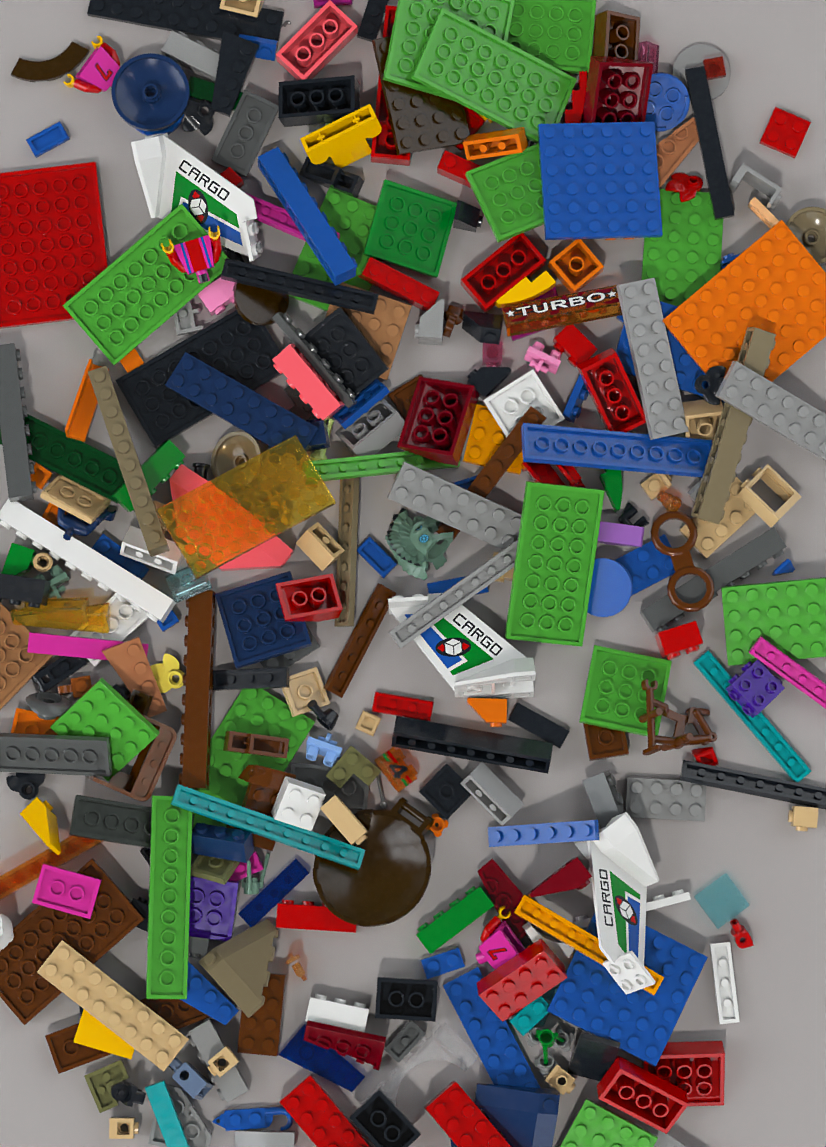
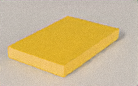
(98, 1036)

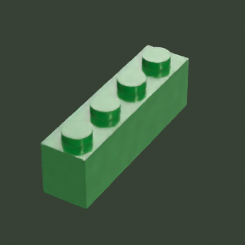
(156, 471)
(455, 919)

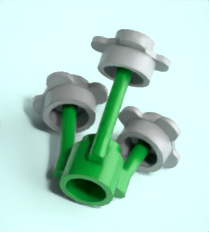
(547, 1039)

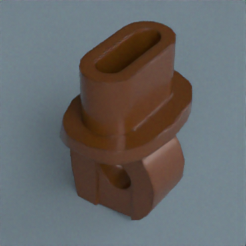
(453, 317)

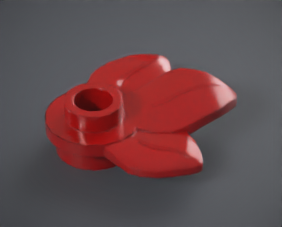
(684, 184)

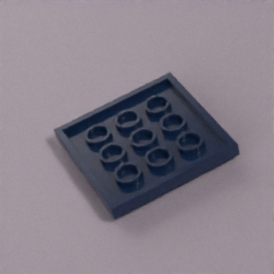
(257, 623)

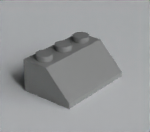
(372, 430)

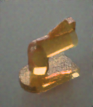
(298, 969)

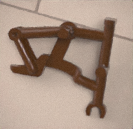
(679, 739)

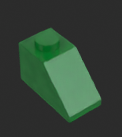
(18, 560)

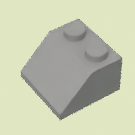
(430, 327)

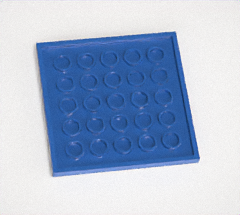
(599, 180)
(636, 1020)

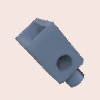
(196, 1085)

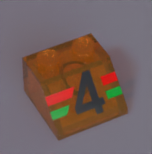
(396, 770)

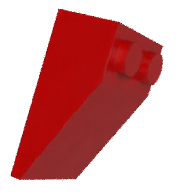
(310, 599)

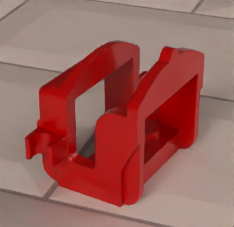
(545, 474)

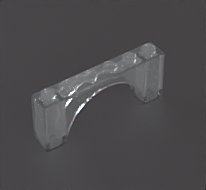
(441, 1045)

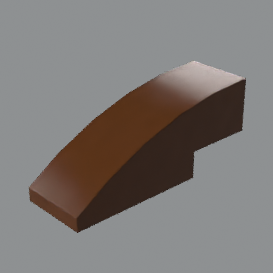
(256, 744)

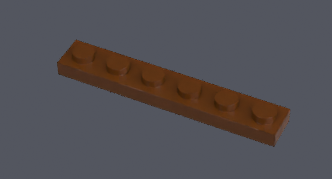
(359, 641)

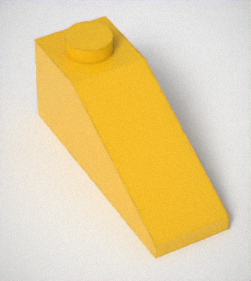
(43, 822)

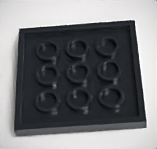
(347, 351)

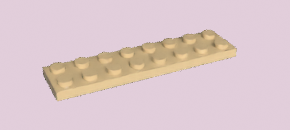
(112, 1005)

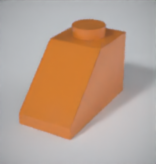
(490, 710)

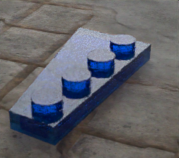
(322, 1061)

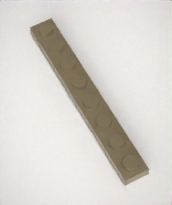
(348, 541)

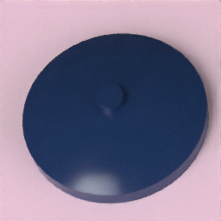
(150, 92)

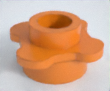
(442, 824)

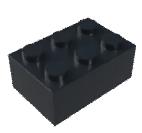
(406, 999)
(384, 1122)

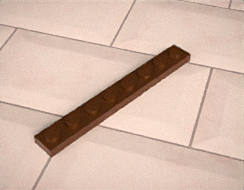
(499, 462)

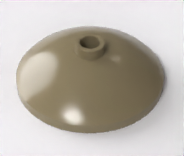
(810, 222)
(233, 451)

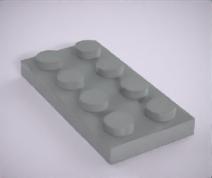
(665, 799)

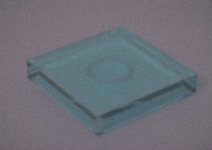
(185, 585)
(721, 901)

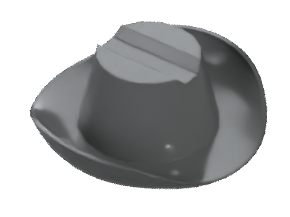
(48, 704)

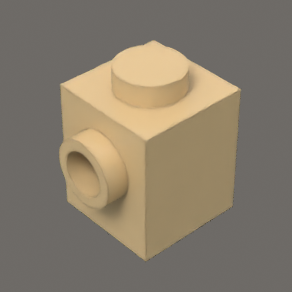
(803, 817)

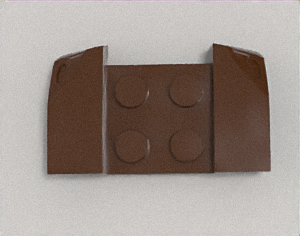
(261, 795)

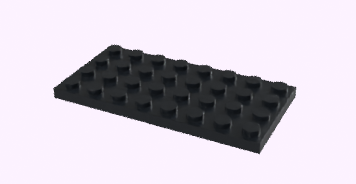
(227, 345)

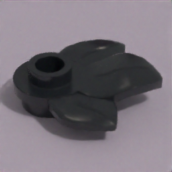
(196, 119)
(714, 378)
(23, 780)

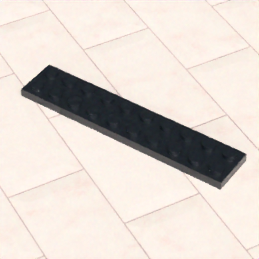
(191, 17)

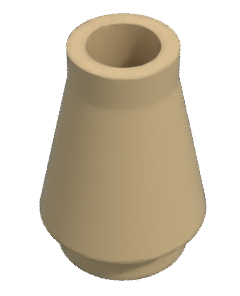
(42, 557)

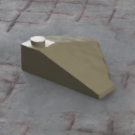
(242, 965)

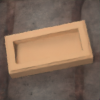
(762, 213)

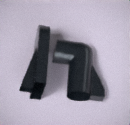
(628, 513)

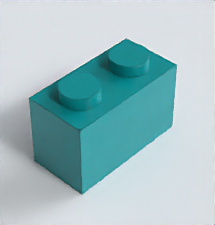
(530, 1015)

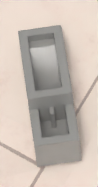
(264, 1138)

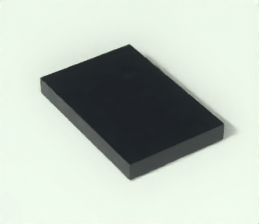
(593, 1056)

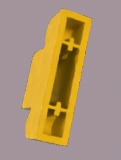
(343, 139)

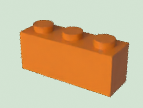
(495, 143)

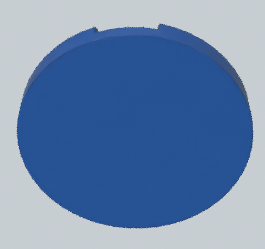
(667, 101)
(609, 588)

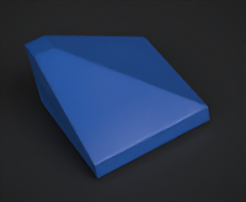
(784, 568)

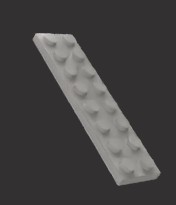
(652, 358)
(774, 408)
(455, 506)

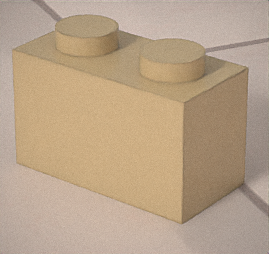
(320, 546)

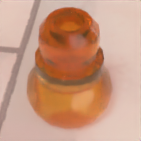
(670, 502)

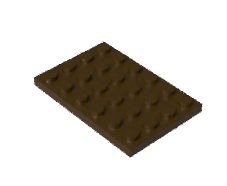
(419, 118)

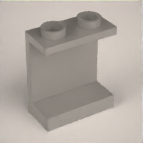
(758, 182)

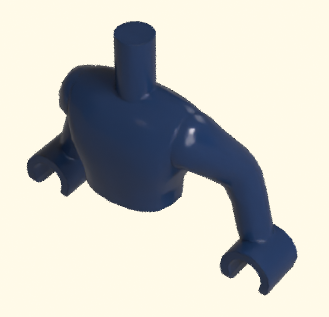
(77, 526)

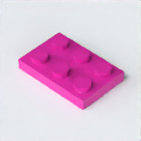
(66, 891)

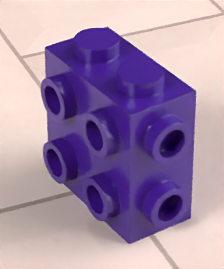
(754, 687)

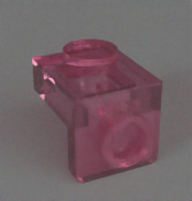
(492, 355)

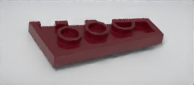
(503, 893)
(357, 1044)

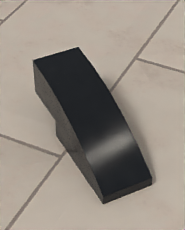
(333, 177)

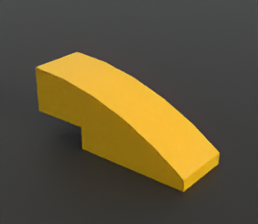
(527, 290)

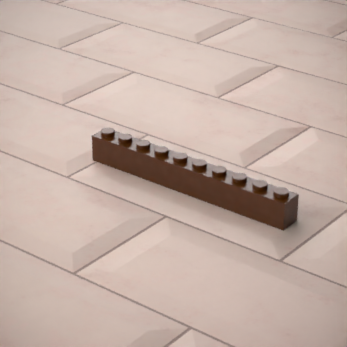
(198, 692)

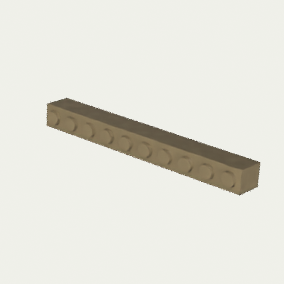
(731, 435)
(128, 461)

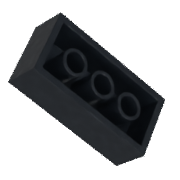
(317, 100)

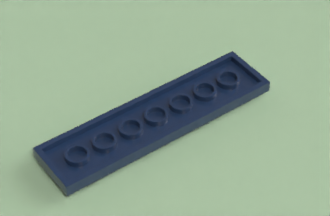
(238, 404)

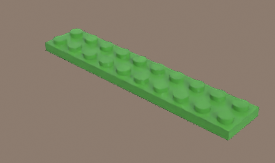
(168, 900)

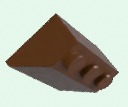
(616, 35)

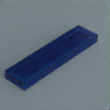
(273, 893)

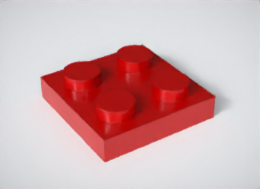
(785, 132)

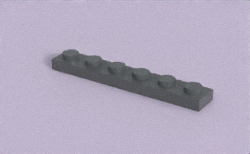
(310, 352)

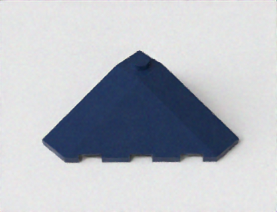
(521, 1113)

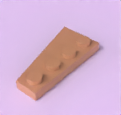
(674, 150)
(135, 671)

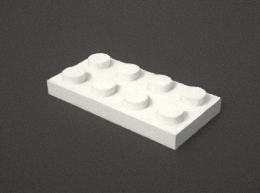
(123, 623)

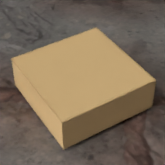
(368, 723)

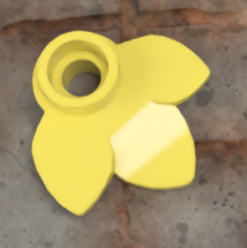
(165, 671)

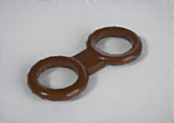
(682, 561)

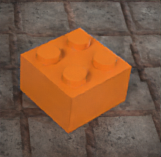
(575, 266)

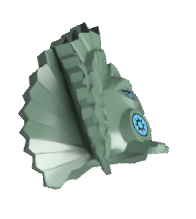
(415, 543)

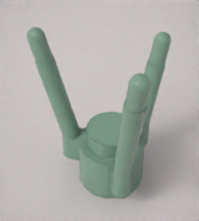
(251, 884)

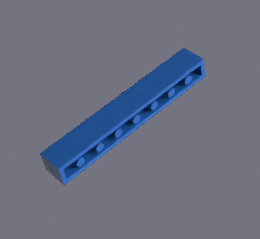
(306, 216)

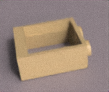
(778, 485)
(344, 820)

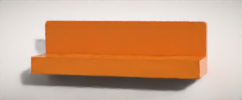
(83, 408)

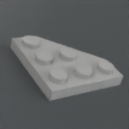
(192, 1124)

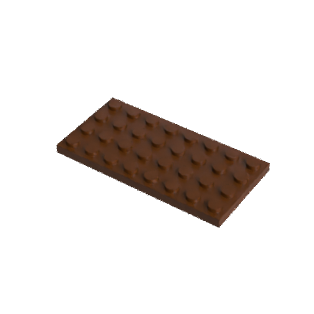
(46, 927)

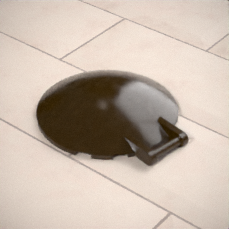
(391, 872)

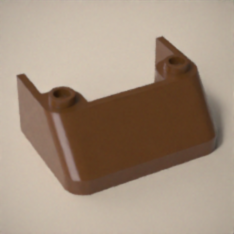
(147, 766)

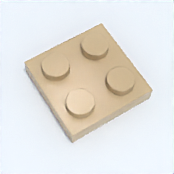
(304, 688)

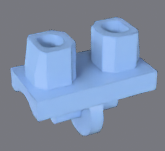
(324, 747)

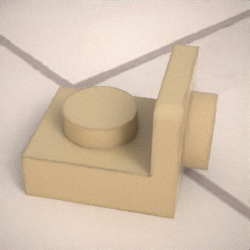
(655, 484)

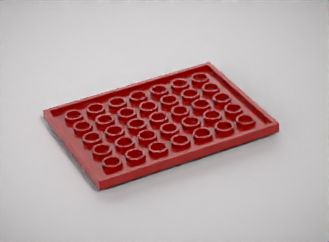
(48, 241)

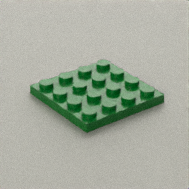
(410, 228)

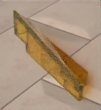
(65, 614)

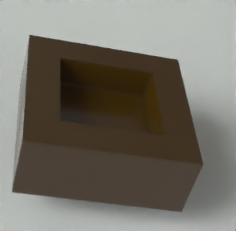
(140, 701)

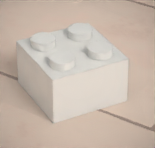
(298, 803)

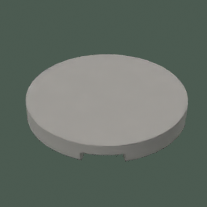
(694, 57)

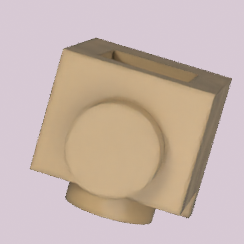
(231, 1060)
(555, 1074)
(116, 1131)

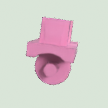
(541, 360)

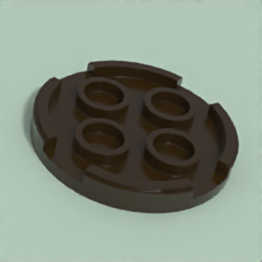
(259, 304)

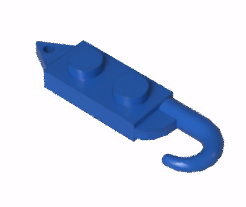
(252, 1118)

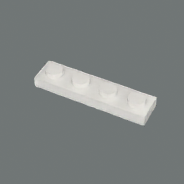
(724, 983)

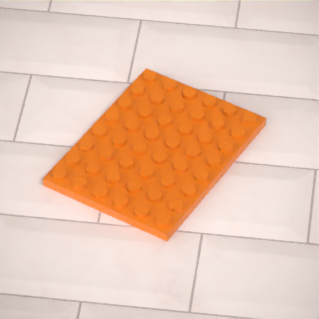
(765, 287)

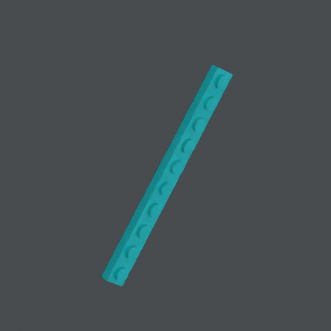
(267, 827)

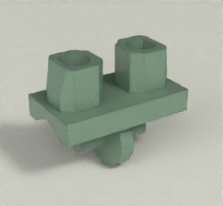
(59, 578)

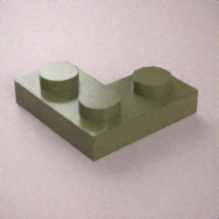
(353, 763)
(101, 1082)

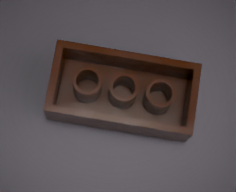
(262, 1030)

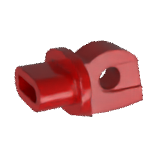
(739, 932)

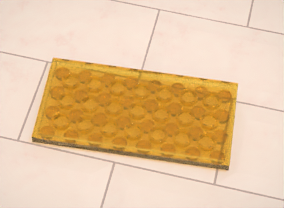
(245, 506)

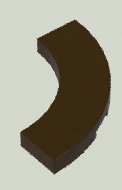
(52, 68)

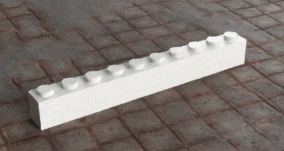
(87, 560)

